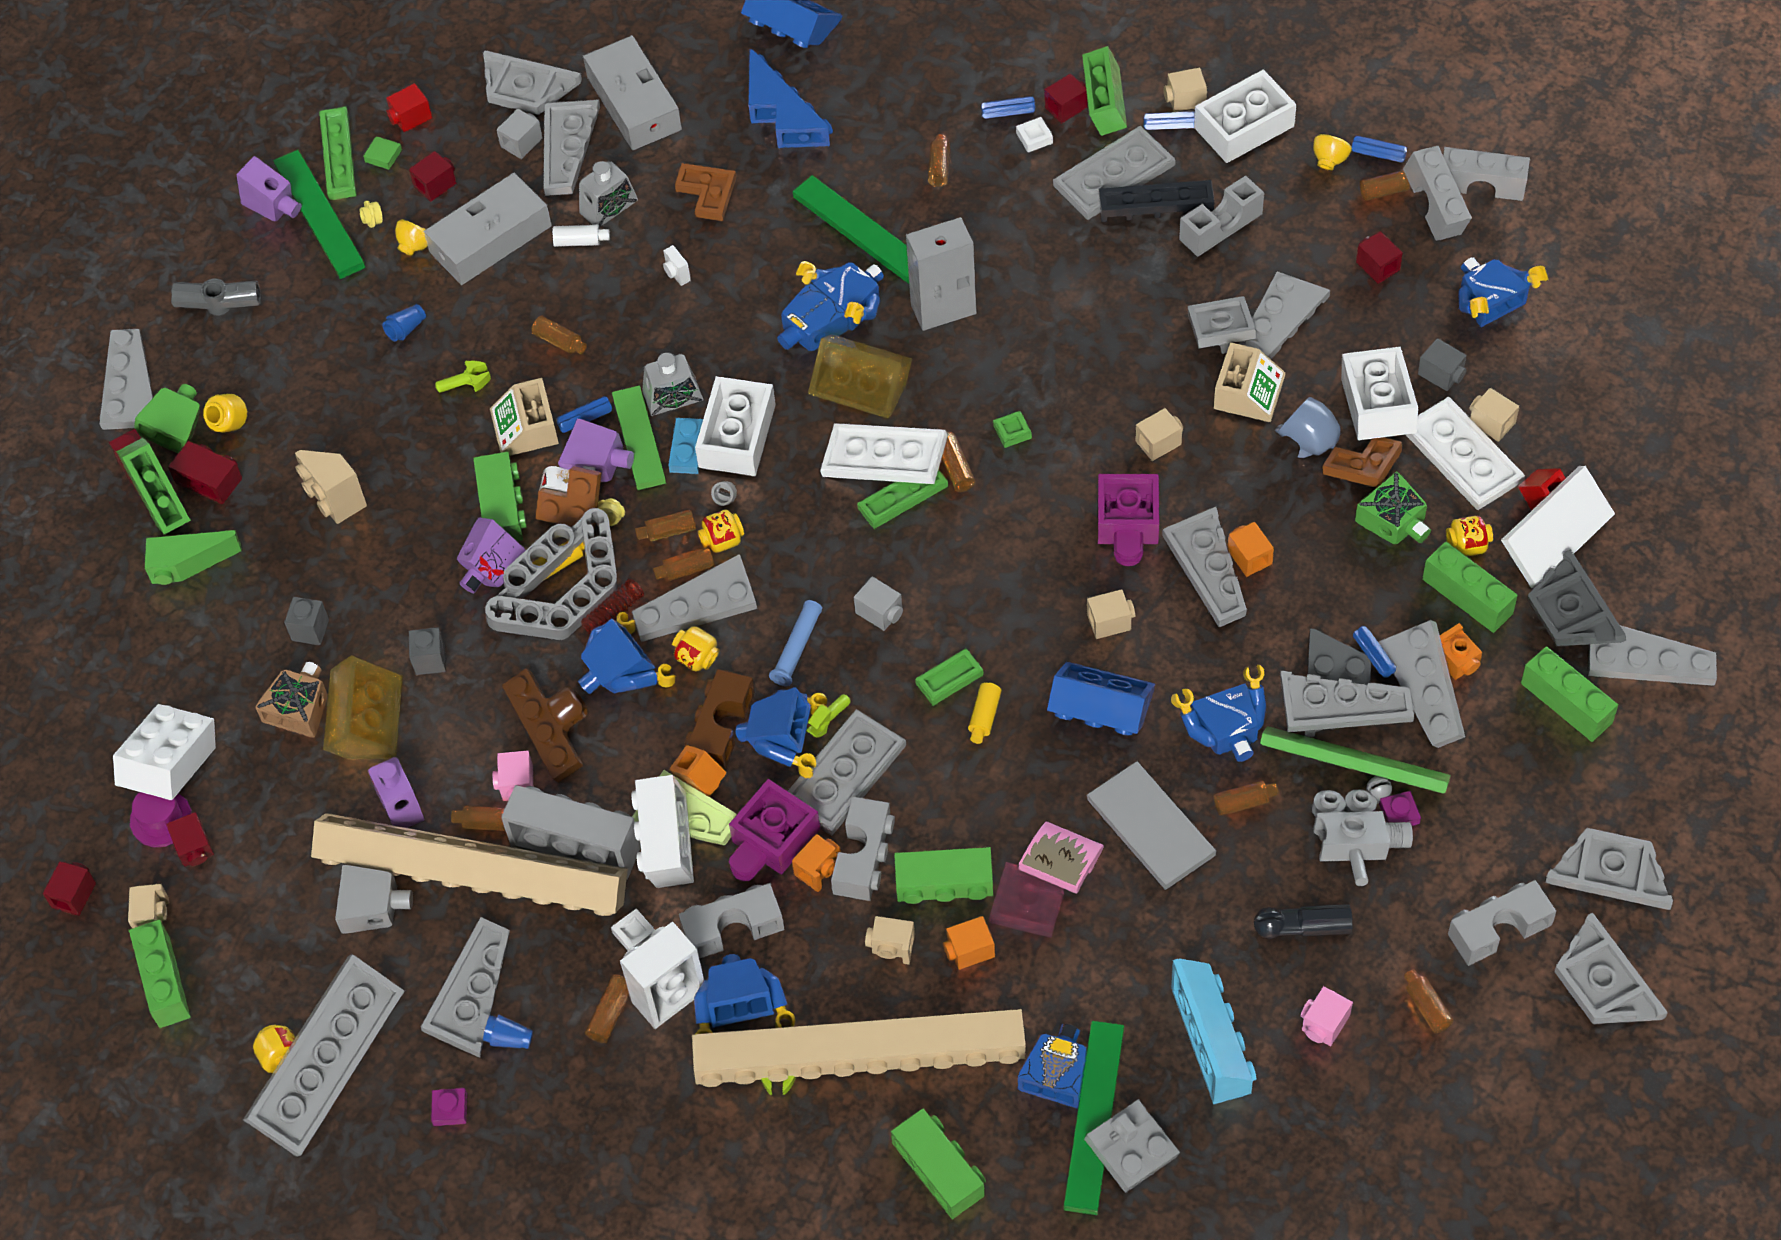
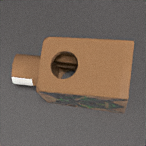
(295, 701)

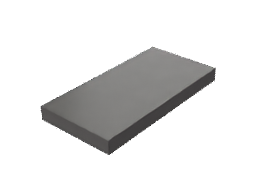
(1125, 162)
(847, 768)
(1151, 825)

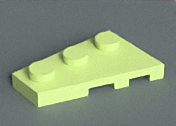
(706, 817)

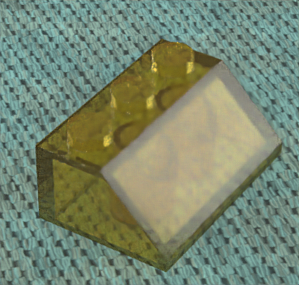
(859, 375)
(362, 711)

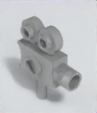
(1355, 831)

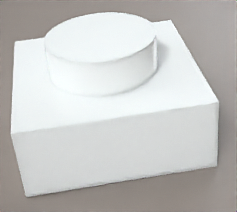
(1034, 134)
(676, 266)
(632, 930)

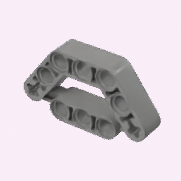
(510, 598)

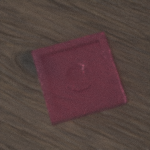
(1026, 902)

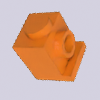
(1460, 652)
(816, 861)

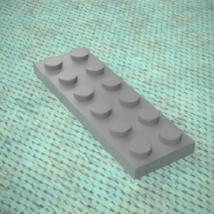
(323, 1055)

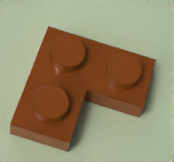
(711, 185)
(1366, 467)
(570, 506)

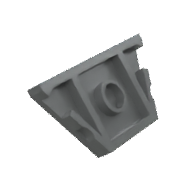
(1573, 607)
(1335, 660)

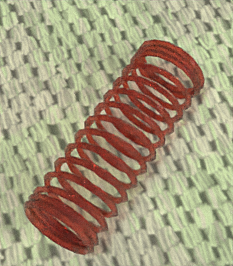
(630, 591)

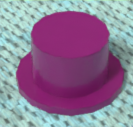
(152, 814)

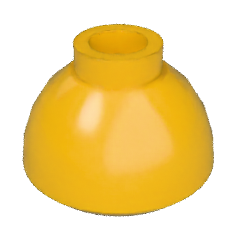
(1330, 150)
(410, 237)

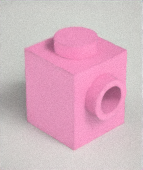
(513, 770)
(1325, 1016)

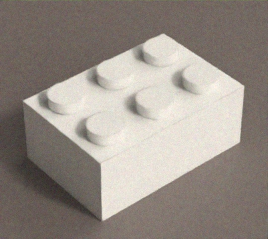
(1245, 116)
(1379, 393)
(735, 426)
(164, 751)
(663, 831)
(662, 974)

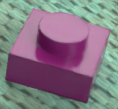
(1400, 808)
(449, 1107)

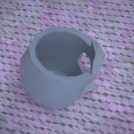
(1312, 428)

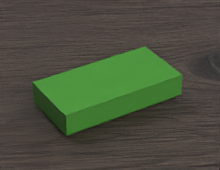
(949, 676)

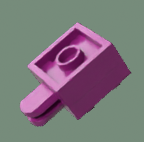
(1128, 514)
(760, 828)

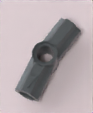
(216, 295)

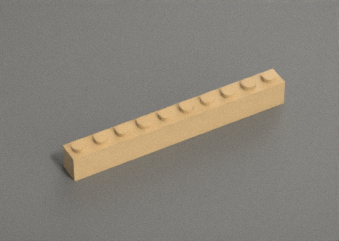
(470, 864)
(858, 1047)

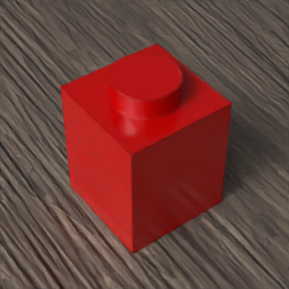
(408, 108)
(1540, 485)

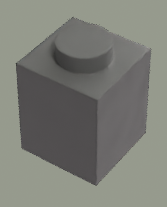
(1442, 365)
(306, 621)
(427, 651)

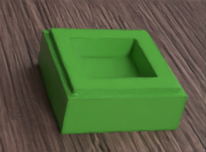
(382, 153)
(1012, 429)

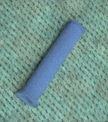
(796, 643)

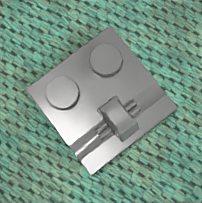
(1221, 323)
(1131, 1146)

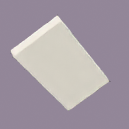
(884, 453)
(1465, 454)
(1558, 524)

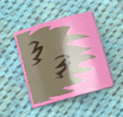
(1060, 857)

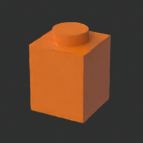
(1250, 548)
(698, 770)
(969, 943)

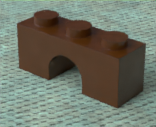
(725, 696)

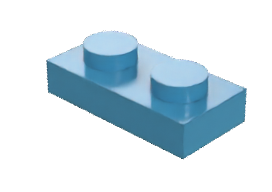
(683, 452)

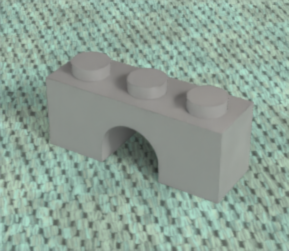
(1503, 171)
(1239, 206)
(1447, 209)
(858, 873)
(1522, 907)
(754, 908)

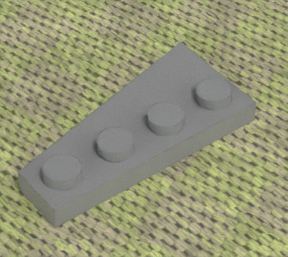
(566, 140)
(126, 380)
(1208, 565)
(702, 600)
(1424, 670)
(1330, 704)

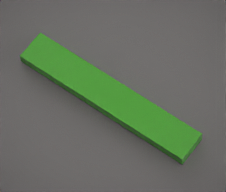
(1355, 759)

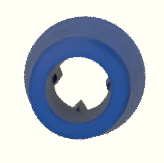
(402, 323)
(506, 1033)

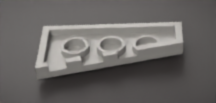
(1283, 310)
(1652, 659)
(469, 991)

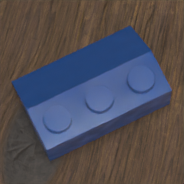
(799, 19)
(1100, 698)

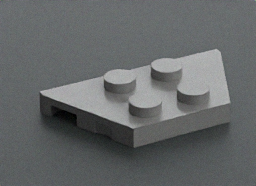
(525, 83)
(1613, 868)
(1605, 980)

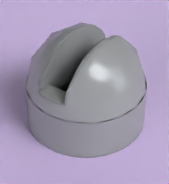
(723, 498)
(1381, 791)

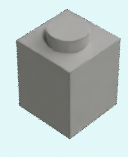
(519, 133)
(878, 603)

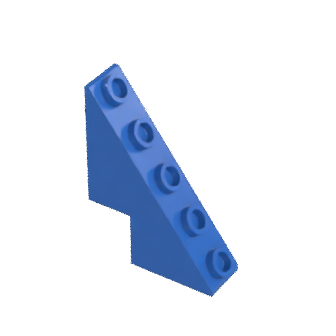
(775, 101)

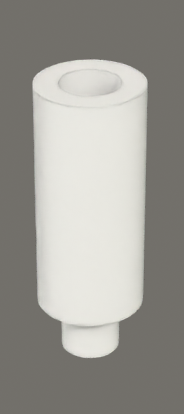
(579, 235)

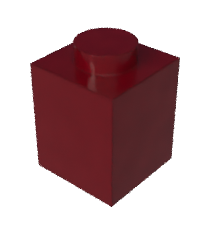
(1066, 98)
(433, 175)
(1379, 257)
(190, 840)
(69, 887)

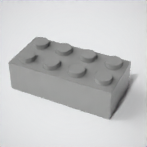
(569, 828)

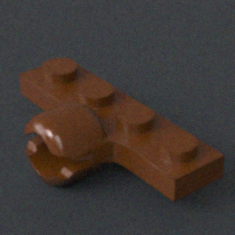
(548, 721)

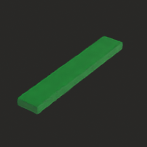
(320, 215)
(854, 225)
(1094, 1109)

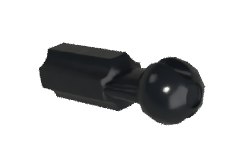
(1304, 921)

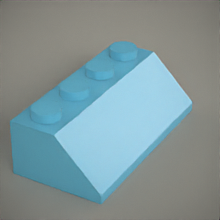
(1211, 1030)

